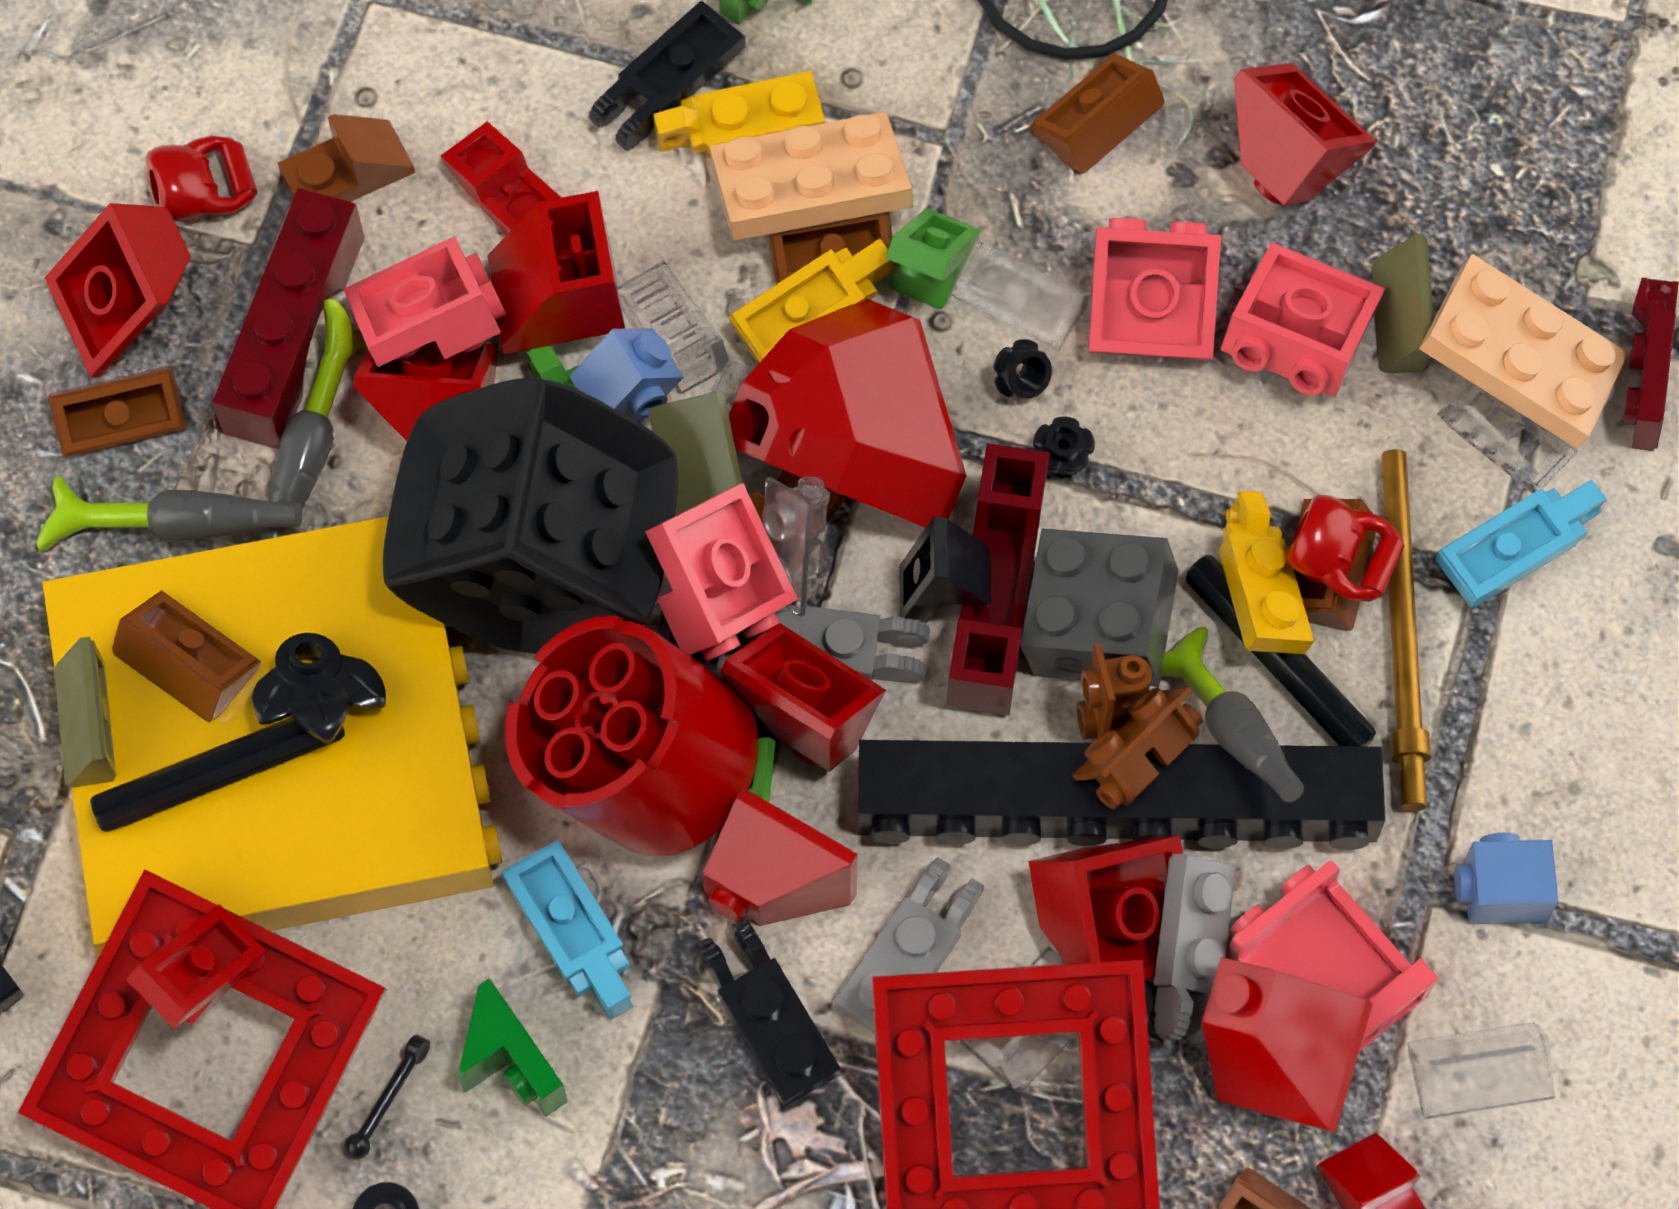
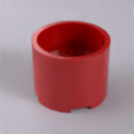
(632, 737)

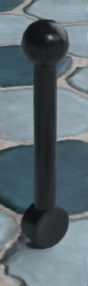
(358, 1144)

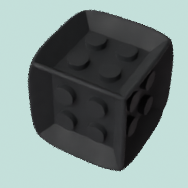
(528, 513)

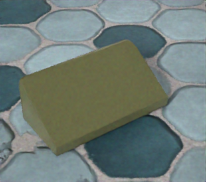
(1405, 306)
(703, 444)
(84, 716)

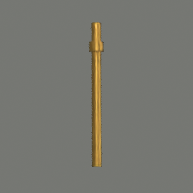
(1409, 741)

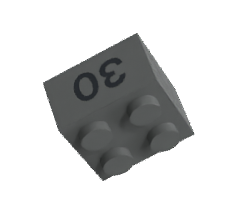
(1096, 592)

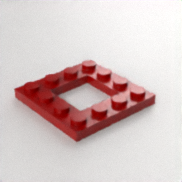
(1092, 998)
(82, 1101)

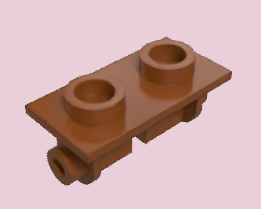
(1110, 691)
(1119, 756)

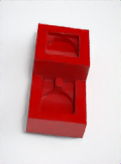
(496, 176)

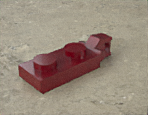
(1651, 354)

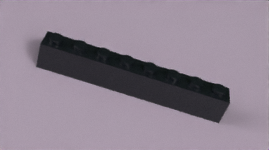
(1030, 795)

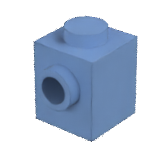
(629, 372)
(1507, 880)

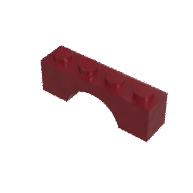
(271, 352)
(991, 636)

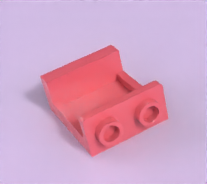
(1332, 942)

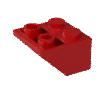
(556, 275)

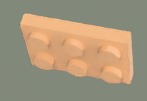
(811, 176)
(1524, 351)

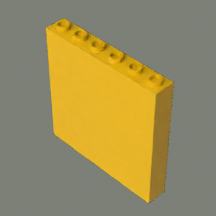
(322, 835)

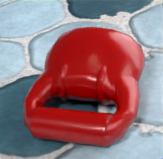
(185, 184)
(1329, 542)

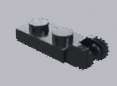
(668, 72)
(771, 1018)

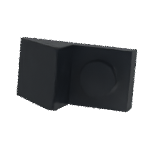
(943, 569)

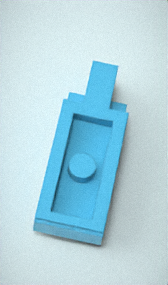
(1518, 541)
(571, 925)

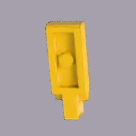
(740, 112)
(809, 293)
(1261, 580)

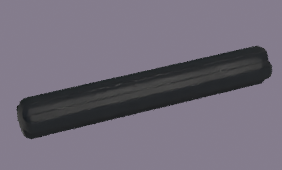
(1293, 671)
(203, 773)

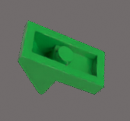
(500, 1039)

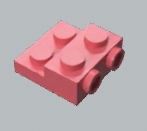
(1154, 290)
(426, 300)
(1301, 321)
(719, 574)

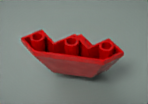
(856, 408)

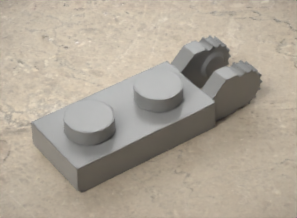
(854, 640)
(910, 941)
(1191, 943)

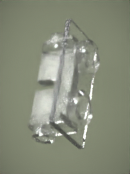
(790, 521)

